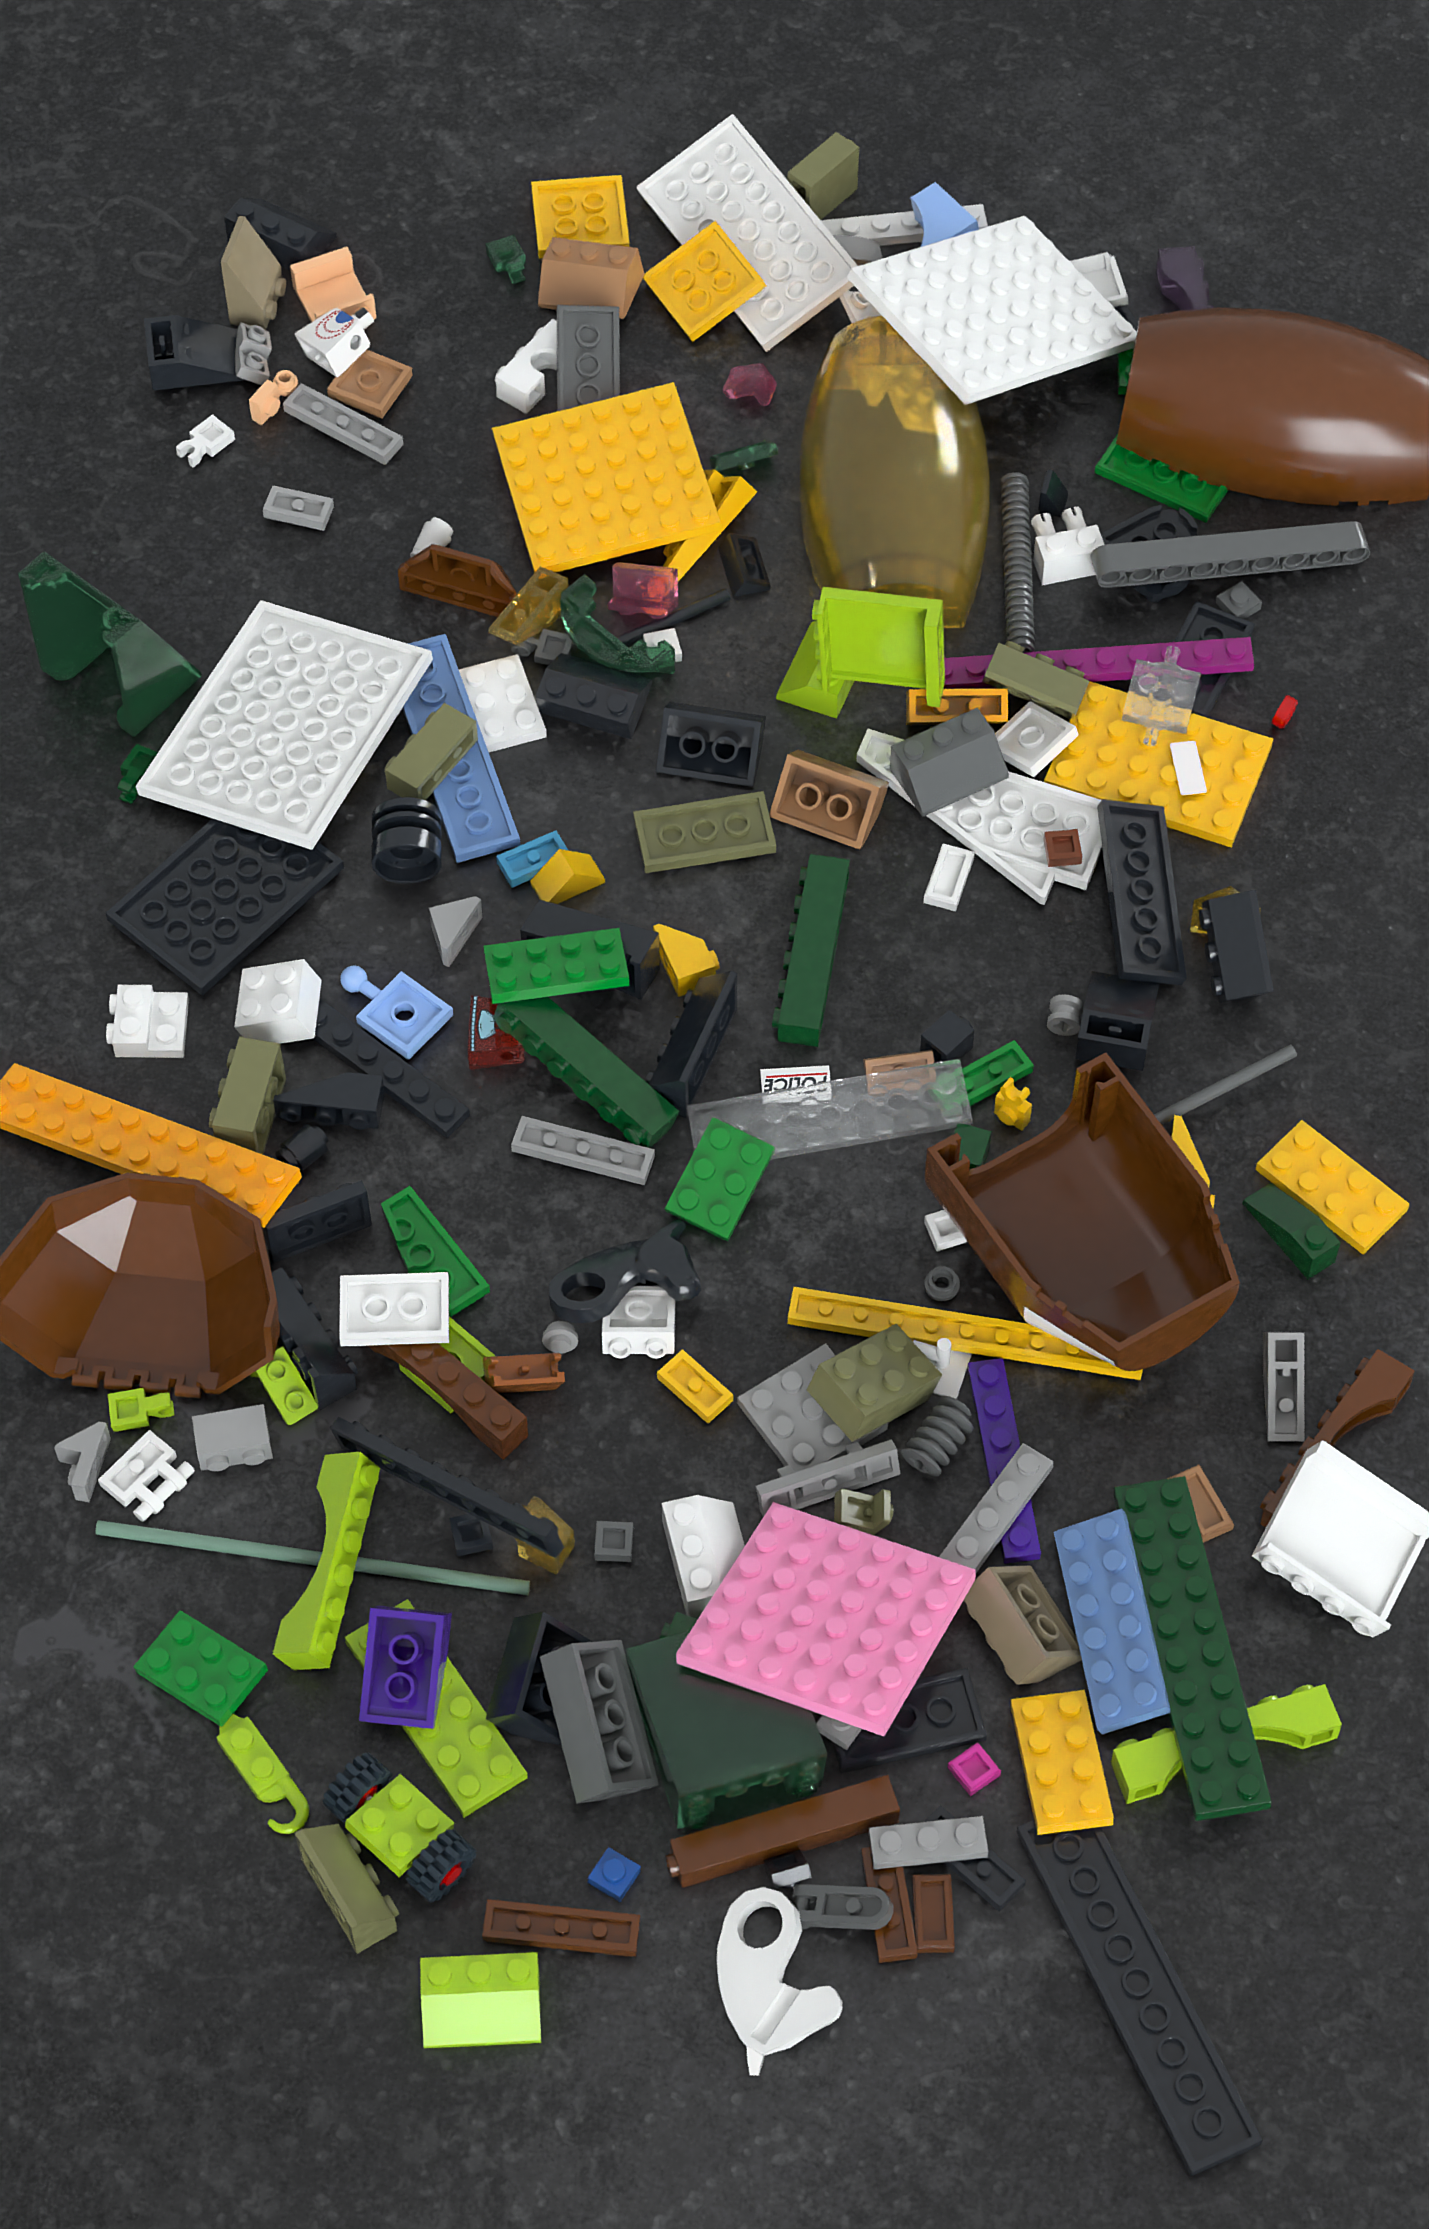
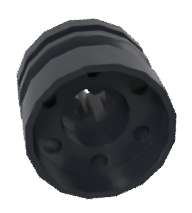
(406, 840)

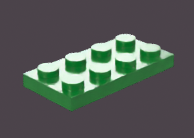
(556, 965)

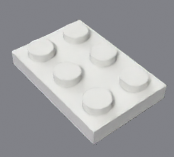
(503, 703)
(394, 1309)

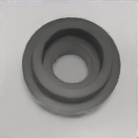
(942, 1275)

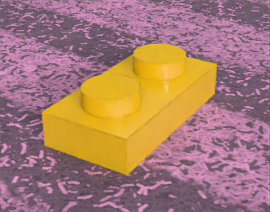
(695, 1386)

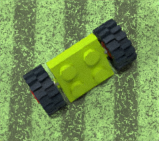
(400, 1826)

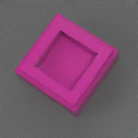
(974, 1769)

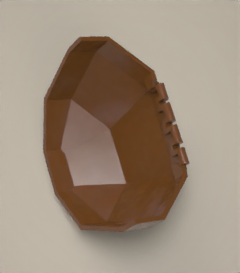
(141, 1288)

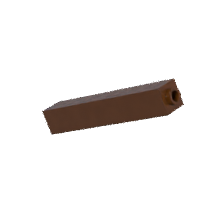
(782, 1830)

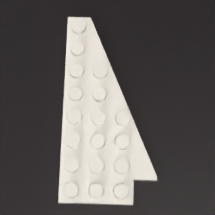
(1008, 822)

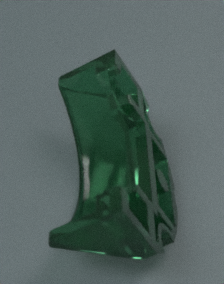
(600, 644)

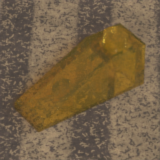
(532, 608)

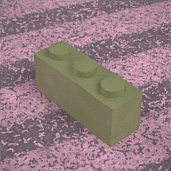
(431, 753)

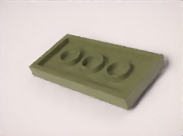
(704, 832)

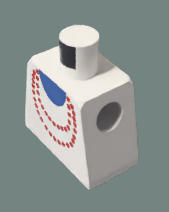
(335, 339)

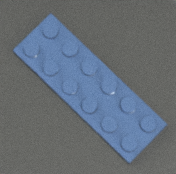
(1112, 1621)

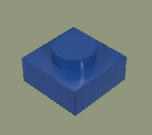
(614, 1874)

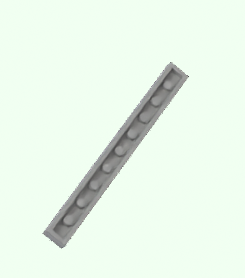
(976, 1538)

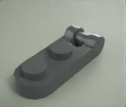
(842, 1906)

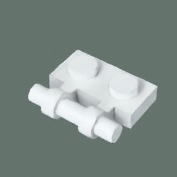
(138, 1468)

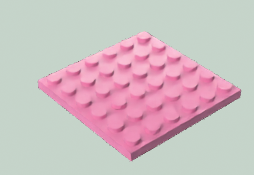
(827, 1618)

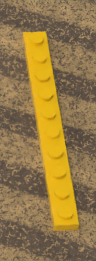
(928, 1325)

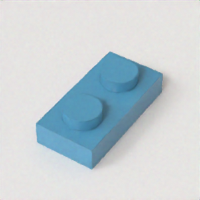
(527, 859)

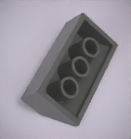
(598, 1720)

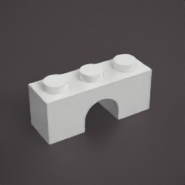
(520, 380)

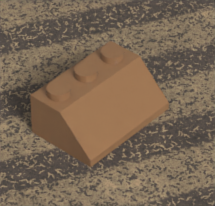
(589, 275)
(828, 798)

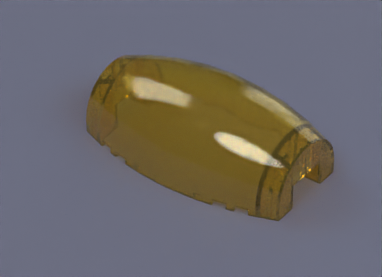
(893, 474)

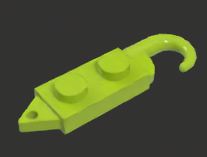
(262, 1770)

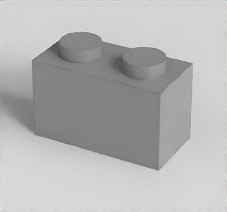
(232, 1438)

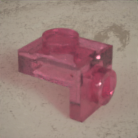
(749, 381)

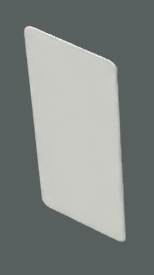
(1188, 768)

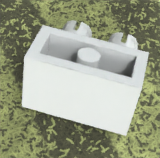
(1065, 553)

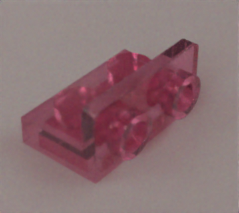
(644, 590)

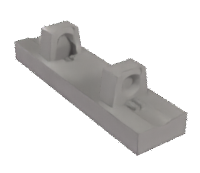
(822, 1481)

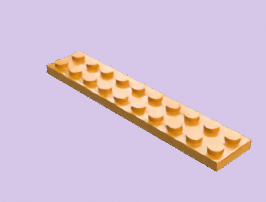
(138, 1141)

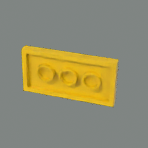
(1332, 1187)
(1061, 1762)

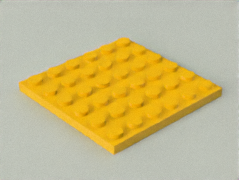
(606, 479)

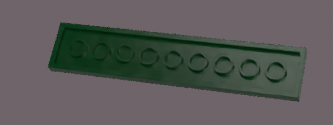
(1194, 1652)

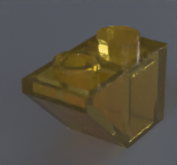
(538, 1509)

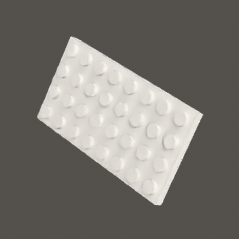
(740, 188)

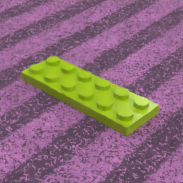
(463, 1746)

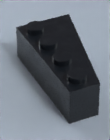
(639, 944)

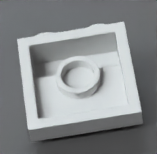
(147, 1022)
(641, 1324)

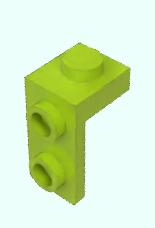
(286, 1387)

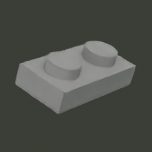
(298, 507)

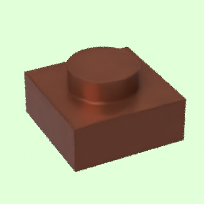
(1062, 848)

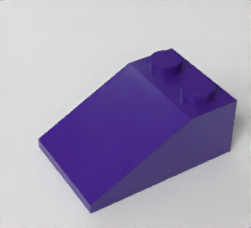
(404, 1666)

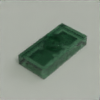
(743, 457)

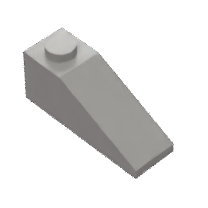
(1284, 1385)

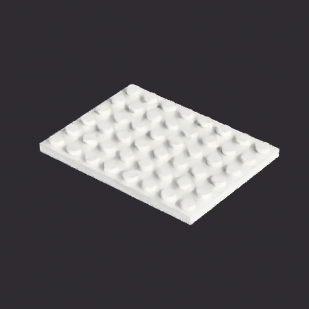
(994, 308)
(285, 724)

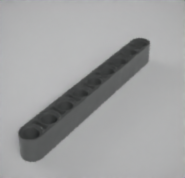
(1229, 554)

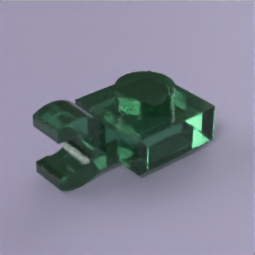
(508, 256)

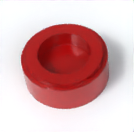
(1285, 712)

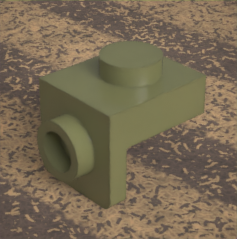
(863, 1511)

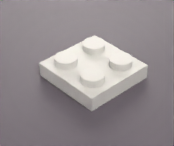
(1034, 738)

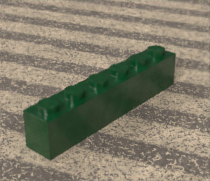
(812, 951)
(588, 1068)

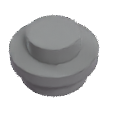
(560, 1337)

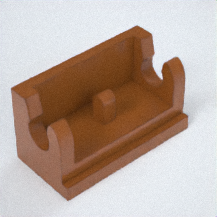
(523, 1372)

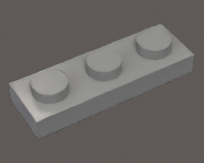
(928, 1842)

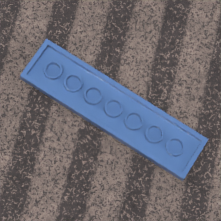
(471, 794)

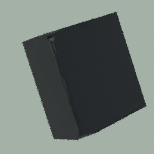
(1052, 495)

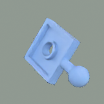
(398, 996)

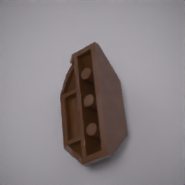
(457, 579)

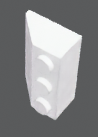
(702, 1545)

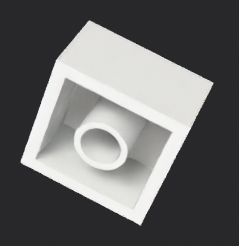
(278, 1002)

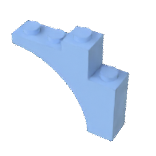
(940, 215)

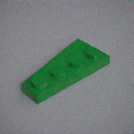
(430, 1249)

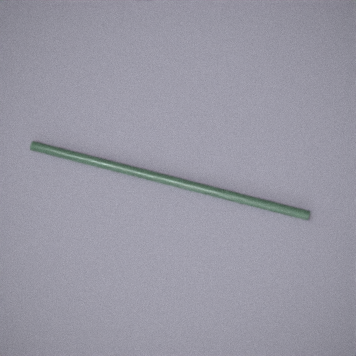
(310, 1557)

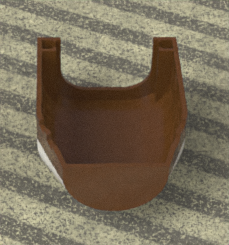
(1096, 1226)

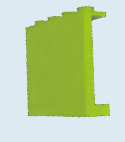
(880, 640)

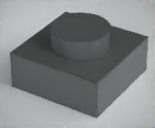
(1239, 601)
(613, 1541)

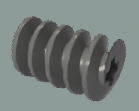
(937, 1436)

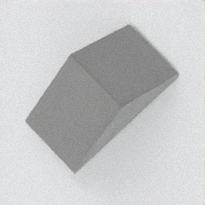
(453, 925)

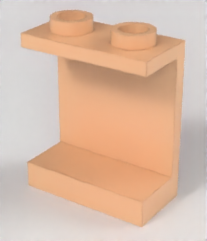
(329, 284)

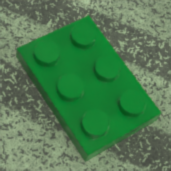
(720, 1179)
(201, 1668)

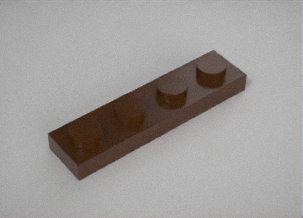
(561, 1927)

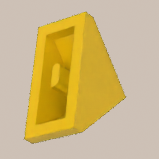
(566, 876)

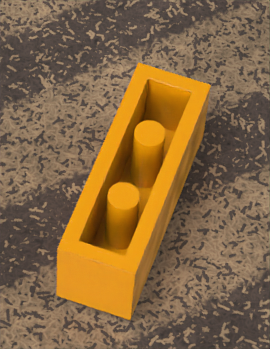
(954, 702)

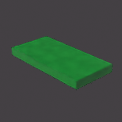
(1160, 483)

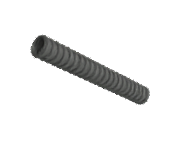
(1017, 560)

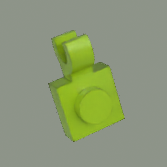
(132, 1408)

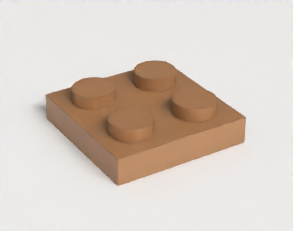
(370, 383)

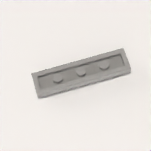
(343, 423)
(583, 1150)

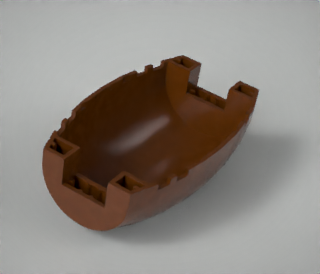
(1279, 406)

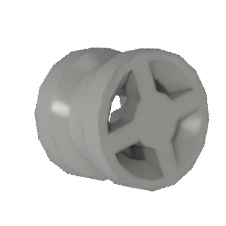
(1065, 1015)

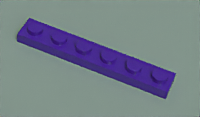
(999, 1444)

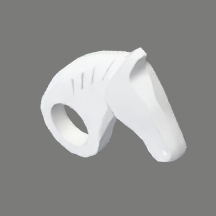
(758, 2004)

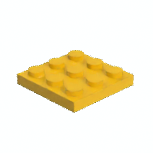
(580, 210)
(704, 281)

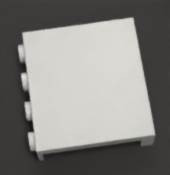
(1344, 1538)

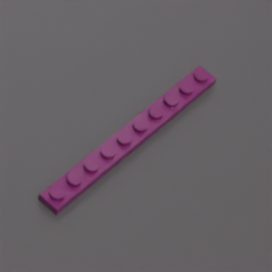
(1117, 661)

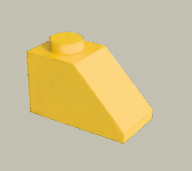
(684, 958)

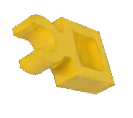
(1012, 1106)

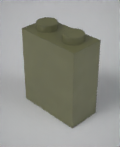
(827, 174)

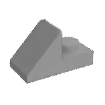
(86, 1454)

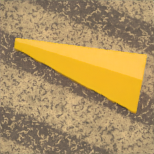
(729, 497)

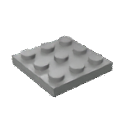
(792, 1418)

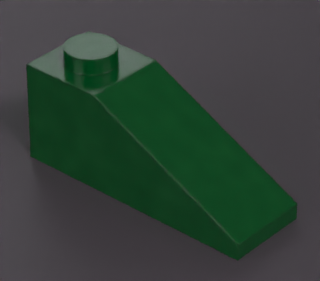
(1294, 1229)

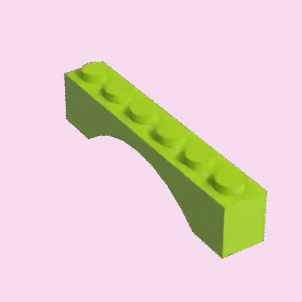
(312, 1626)
(1297, 1719)

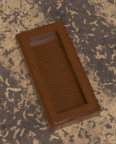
(933, 1913)

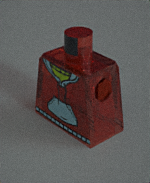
(487, 1042)

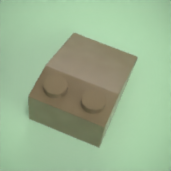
(250, 277)

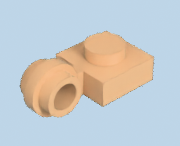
(266, 399)

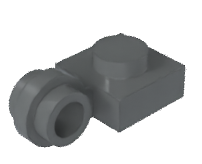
(547, 647)

